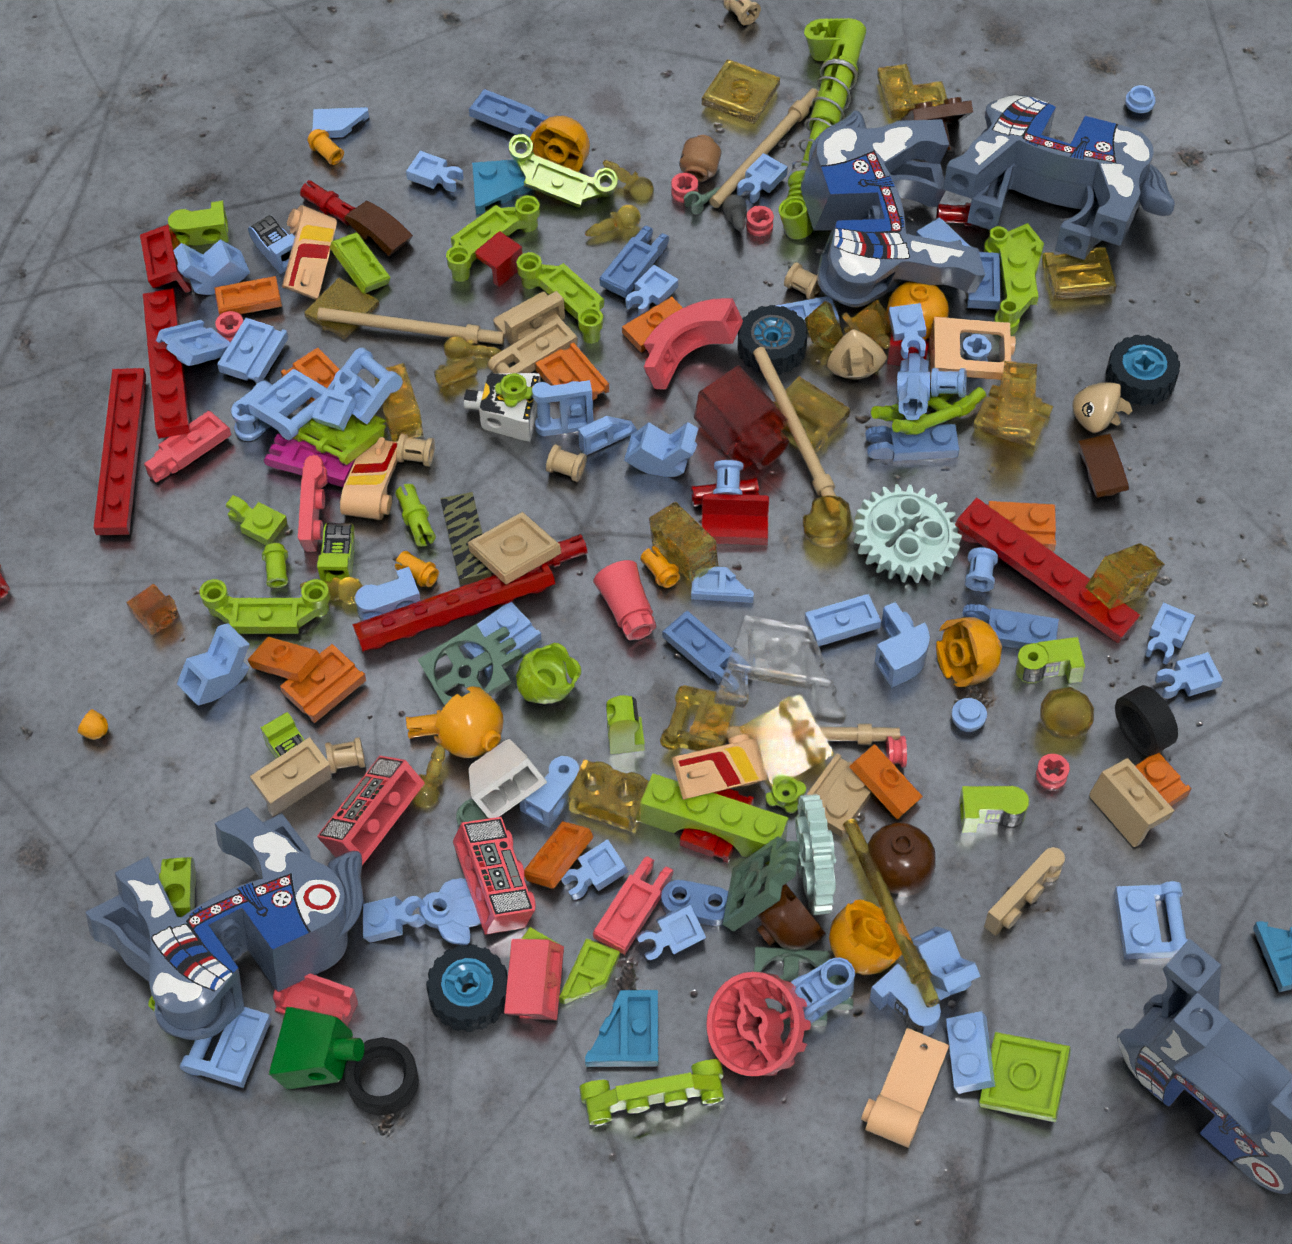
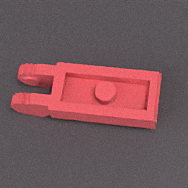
(311, 501)
(631, 907)

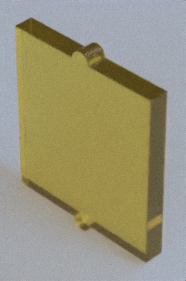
(341, 297)

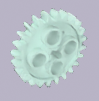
(889, 513)
(815, 854)

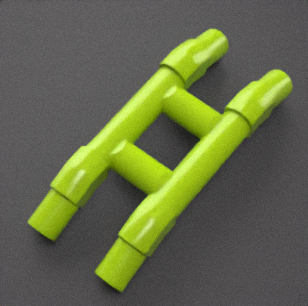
(943, 413)

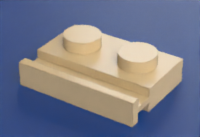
(841, 793)

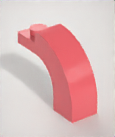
(686, 330)

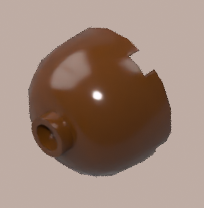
(903, 858)
(789, 923)

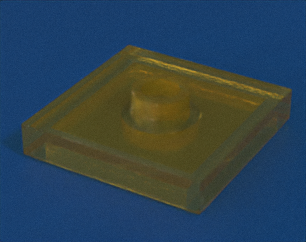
(740, 91)

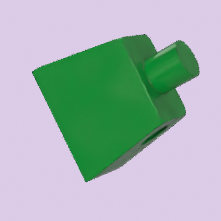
(312, 1049)

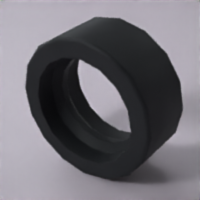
(1146, 720)
(388, 1103)

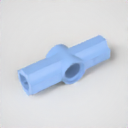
(913, 386)

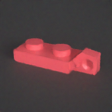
(183, 449)

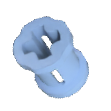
(976, 348)
(948, 382)
(728, 477)
(981, 569)

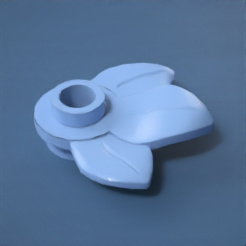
(458, 911)

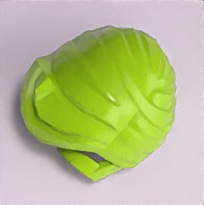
(543, 674)

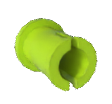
(275, 559)

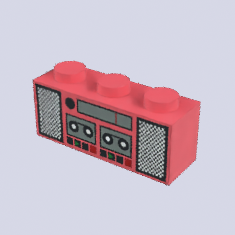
(372, 808)
(494, 875)

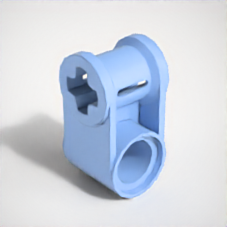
(244, 422)
(820, 992)

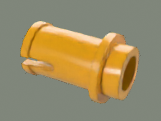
(320, 142)
(422, 572)
(664, 572)
(422, 725)

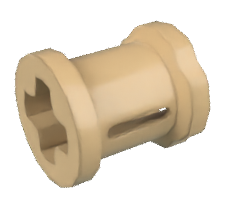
(741, 8)
(802, 281)
(415, 450)
(566, 463)
(345, 755)

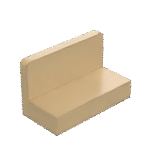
(530, 316)
(292, 776)
(1130, 801)

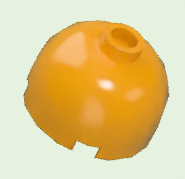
(561, 142)
(930, 296)
(968, 651)
(470, 724)
(863, 938)

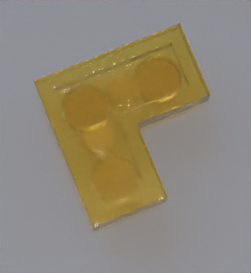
(902, 95)

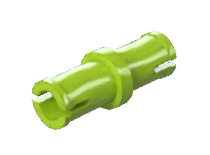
(415, 515)

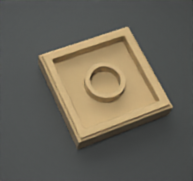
(514, 548)

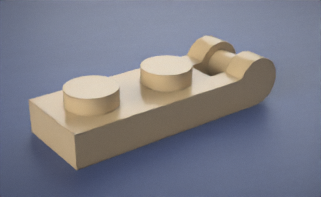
(533, 348)
(1025, 889)

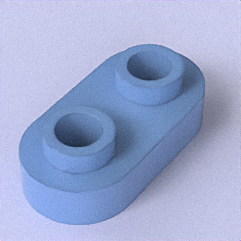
(698, 896)

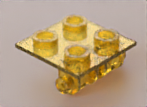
(788, 738)

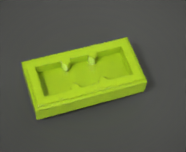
(360, 262)

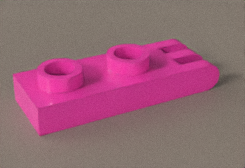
(290, 456)

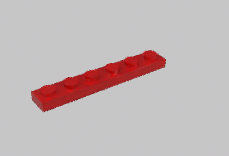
(165, 370)
(120, 452)
(1044, 568)
(448, 606)

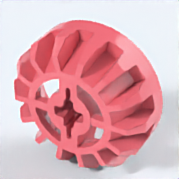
(742, 1015)

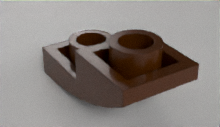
(378, 224)
(1103, 465)

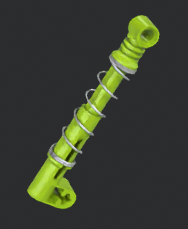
(839, 46)

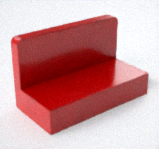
(160, 258)
(736, 518)

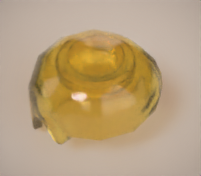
(828, 521)
(1066, 713)

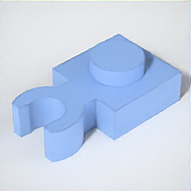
(430, 170)
(762, 174)
(653, 287)
(908, 325)
(337, 405)
(1169, 630)
(1193, 674)
(599, 867)
(387, 916)
(677, 930)

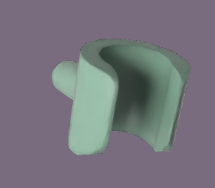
(697, 200)

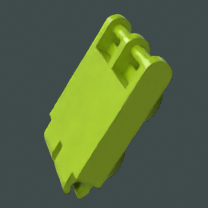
(352, 441)

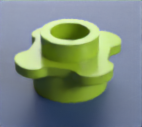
(513, 382)
(785, 783)

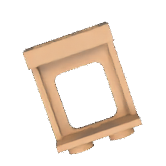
(945, 346)

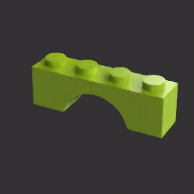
(734, 821)

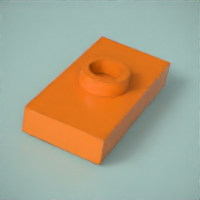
(248, 296)
(642, 326)
(284, 659)
(885, 781)
(558, 854)

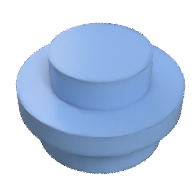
(1140, 99)
(969, 714)

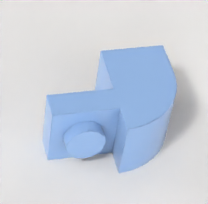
(214, 268)
(661, 452)
(905, 650)
(218, 670)
(948, 969)

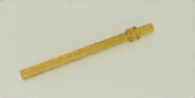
(916, 967)

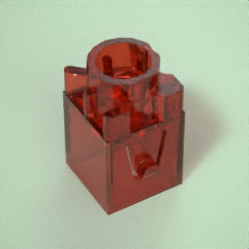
(742, 419)

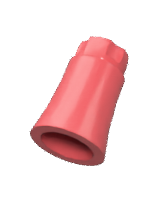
(626, 598)

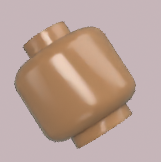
(700, 157)

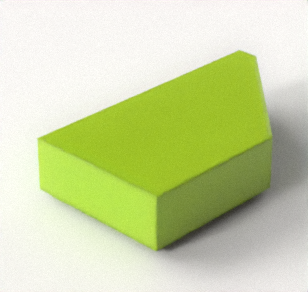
(1028, 239)
(590, 972)

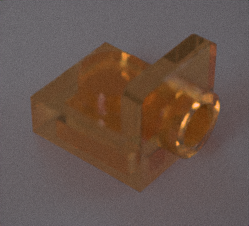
(153, 609)

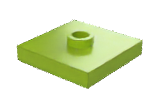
(1026, 1077)

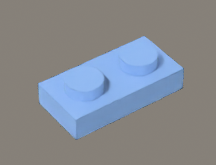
(843, 620)
(970, 1052)

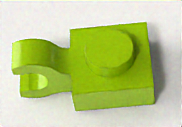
(258, 523)

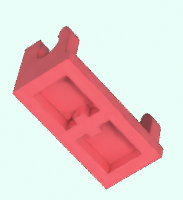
(534, 979)
(318, 996)

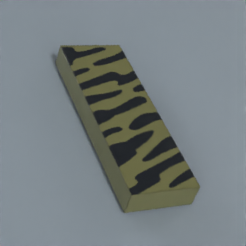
(463, 526)

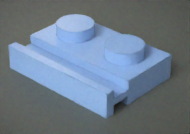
(193, 342)
(252, 351)
(518, 626)

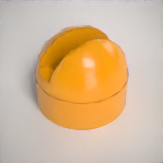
(93, 725)

